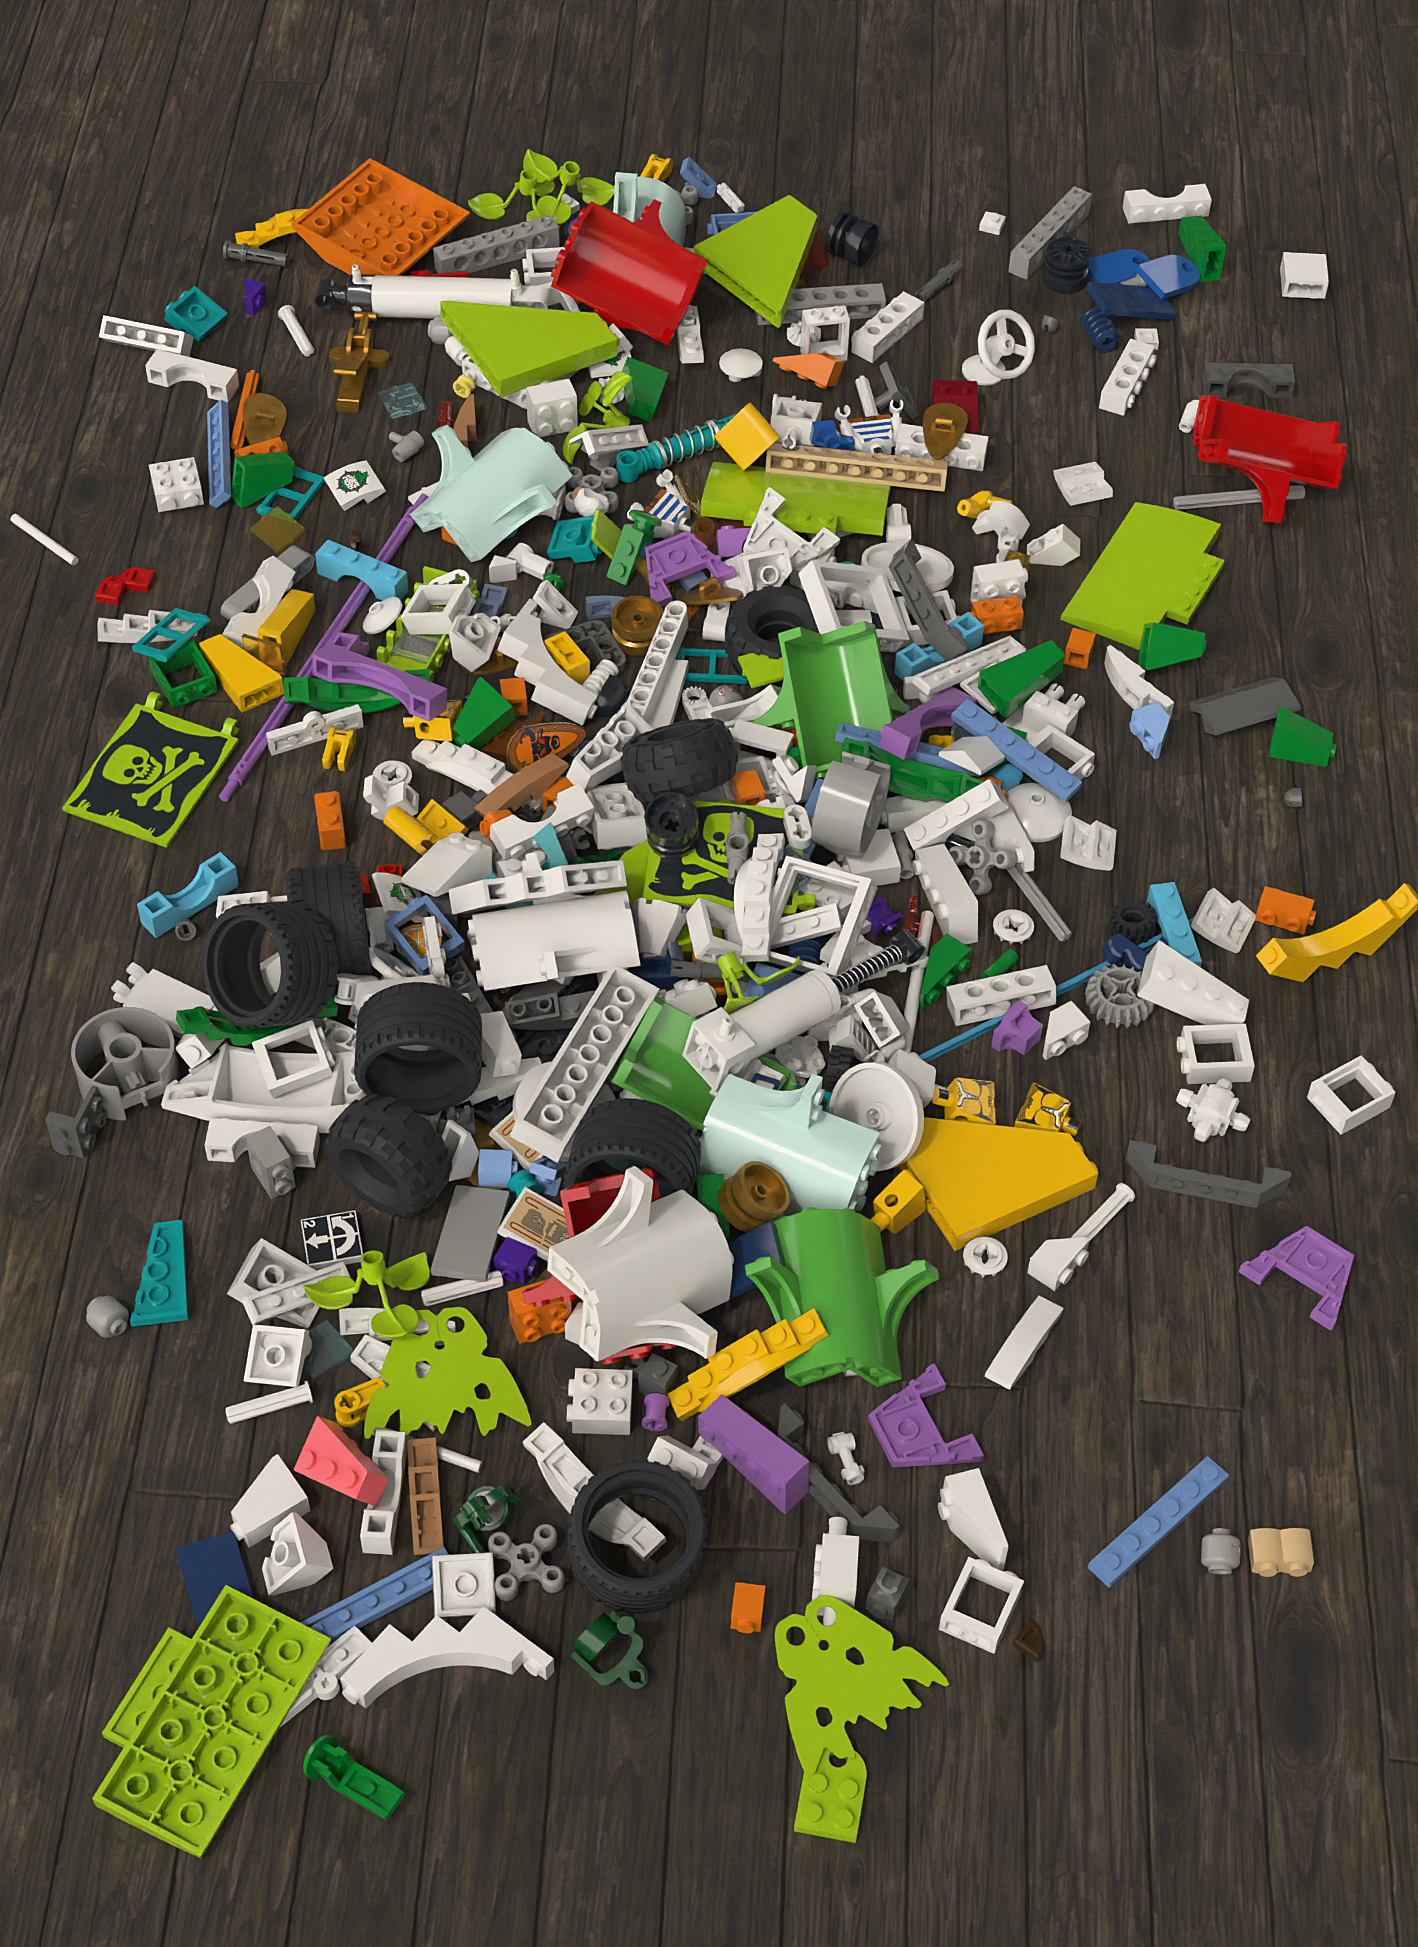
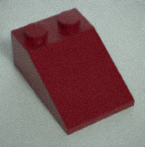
(961, 394)

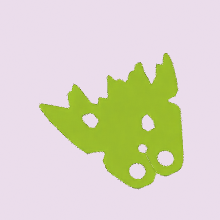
(449, 1382)
(838, 1684)

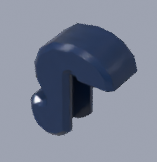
(1123, 949)
(657, 969)

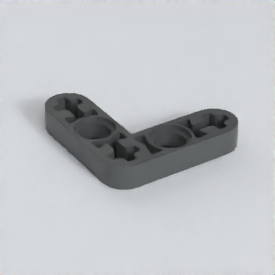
(594, 634)

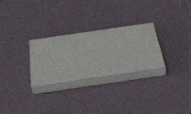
(470, 1233)

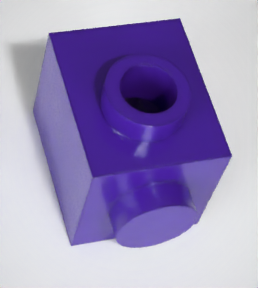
(516, 1261)

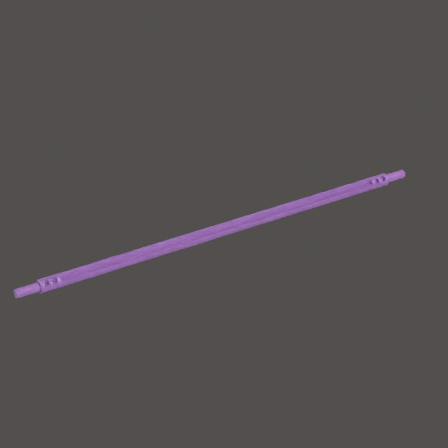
(339, 624)

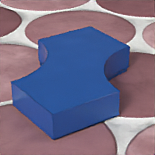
(826, 435)

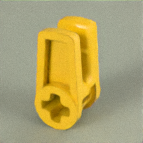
(658, 168)
(339, 741)
(356, 1402)

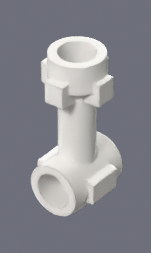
(844, 1444)

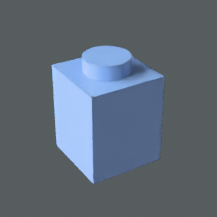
(496, 1168)

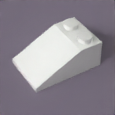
(616, 817)
(450, 865)
(269, 1267)
(972, 1516)

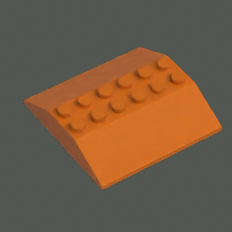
(377, 222)

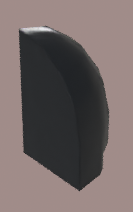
(611, 697)

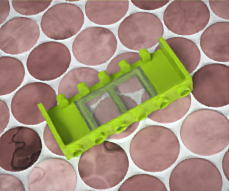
(419, 650)

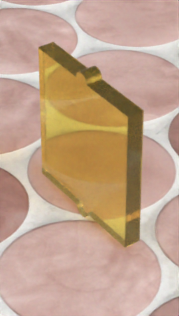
(689, 496)
(277, 529)
(265, 651)

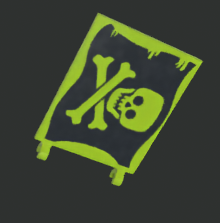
(152, 773)
(705, 869)

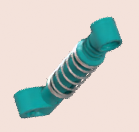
(657, 454)

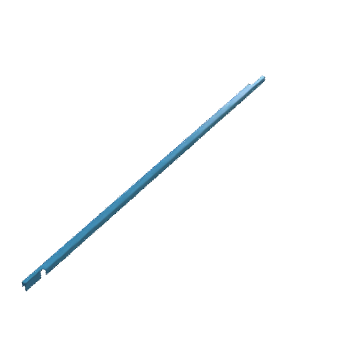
(995, 1022)

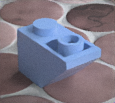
(1151, 727)

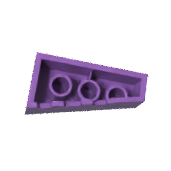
(756, 1453)

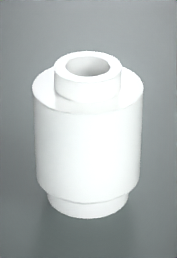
(455, 350)

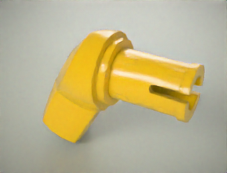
(978, 503)

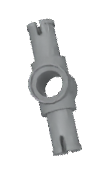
(736, 838)

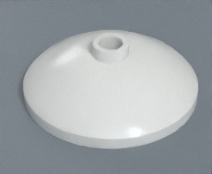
(1038, 811)

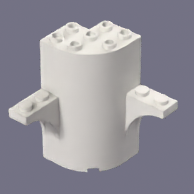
(553, 938)
(646, 1271)

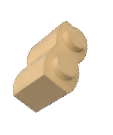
(1280, 1551)

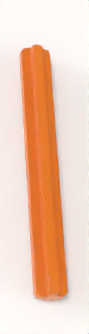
(249, 388)

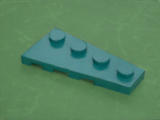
(163, 1283)

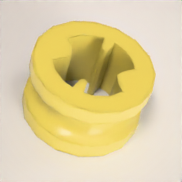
(464, 386)

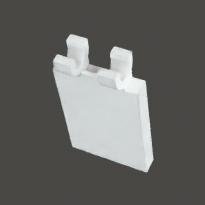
(159, 995)

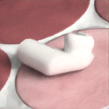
(503, 621)

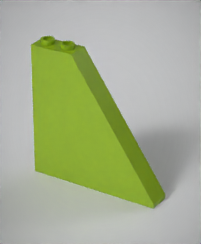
(763, 256)
(526, 344)

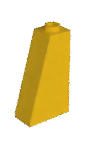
(289, 621)
(241, 674)

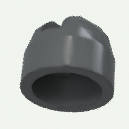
(1049, 323)
(1293, 797)
(179, 929)

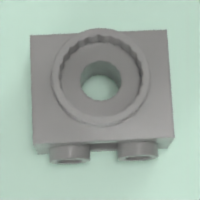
(271, 1161)

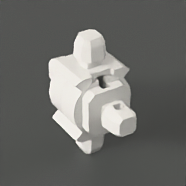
(1213, 1109)

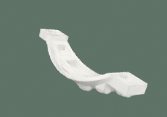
(466, 766)
(754, 896)
(567, 1476)

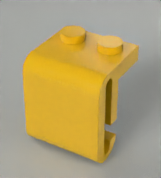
(747, 436)
(425, 830)

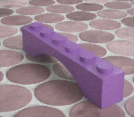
(345, 666)
(904, 733)

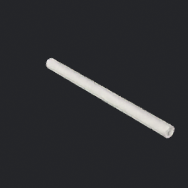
(916, 979)

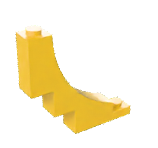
(1331, 948)

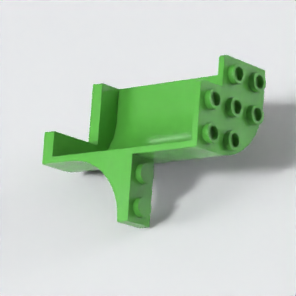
(831, 682)
(659, 1072)
(840, 1271)

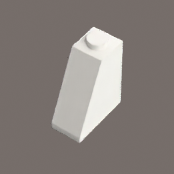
(267, 1503)

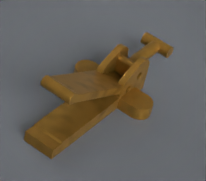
(355, 361)

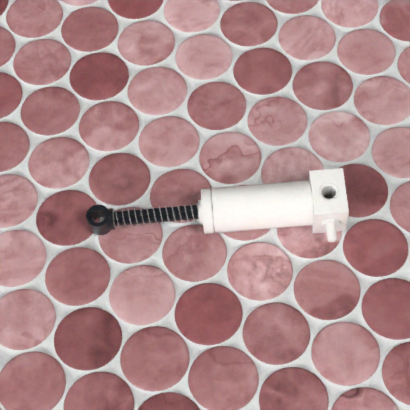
(727, 1043)

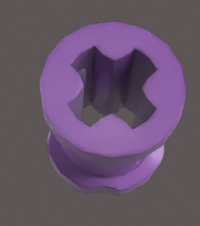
(655, 1412)

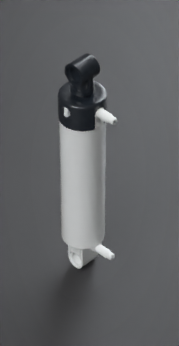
(422, 295)

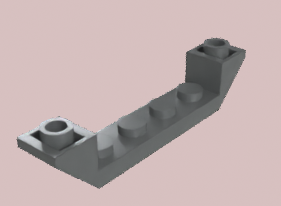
(922, 605)
(1216, 1187)
(875, 1526)

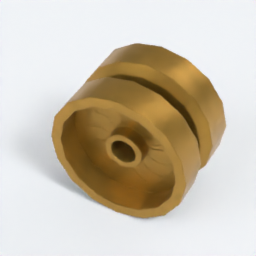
(635, 623)
(753, 1196)

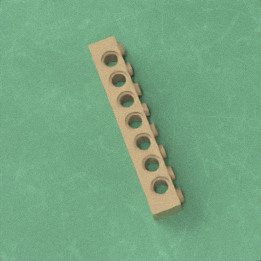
(857, 466)

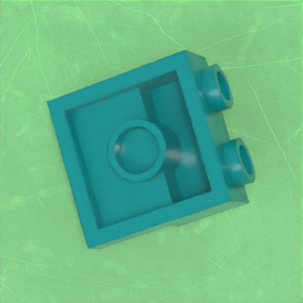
(194, 314)
(574, 540)

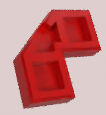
(112, 589)

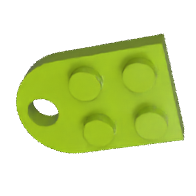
(832, 1799)

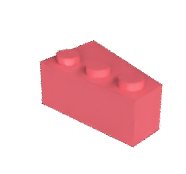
(339, 1463)

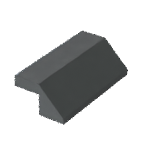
(1244, 705)

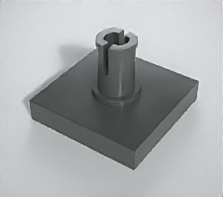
(897, 391)

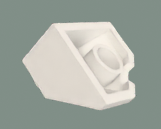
(764, 568)
(473, 639)
(296, 1558)

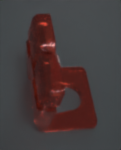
(816, 256)
(911, 925)

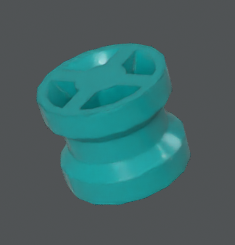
(523, 1179)

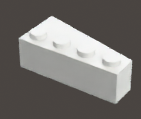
(602, 755)
(947, 893)
(1188, 989)

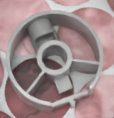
(850, 804)
(128, 1064)

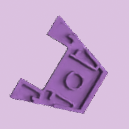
(678, 558)
(1311, 1261)
(910, 1433)

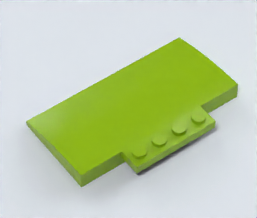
(808, 500)
(1147, 574)
(205, 1719)

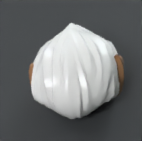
(588, 502)

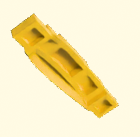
(272, 228)
(747, 1362)

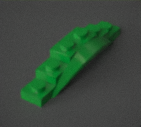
(337, 696)
(915, 778)
(217, 1027)

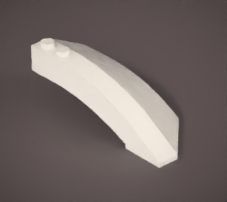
(235, 1089)

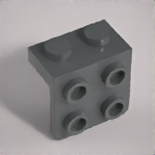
(77, 1134)

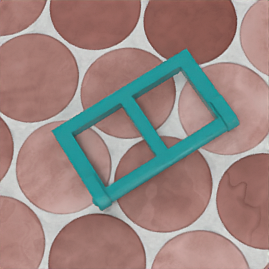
(318, 480)
(160, 629)
(711, 677)

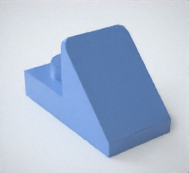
(698, 178)
(548, 1174)

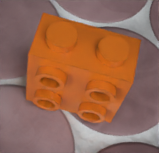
(534, 1322)

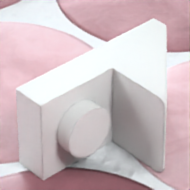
(554, 606)
(798, 782)

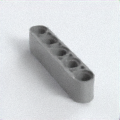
(248, 596)

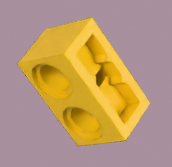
(568, 657)

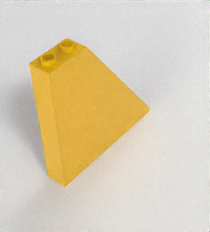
(994, 1175)

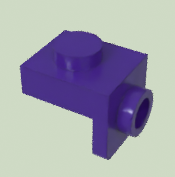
(255, 296)
(882, 917)

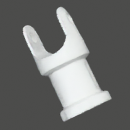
(1005, 543)

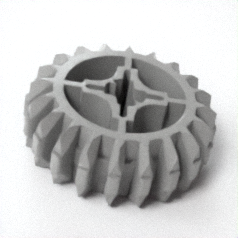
(1121, 1001)

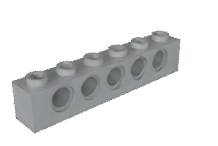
(1057, 223)
(496, 246)
(860, 301)

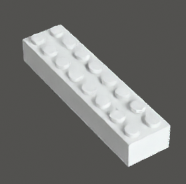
(584, 1063)

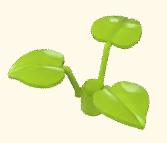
(592, 188)
(491, 205)
(611, 418)
(733, 970)
(407, 1275)

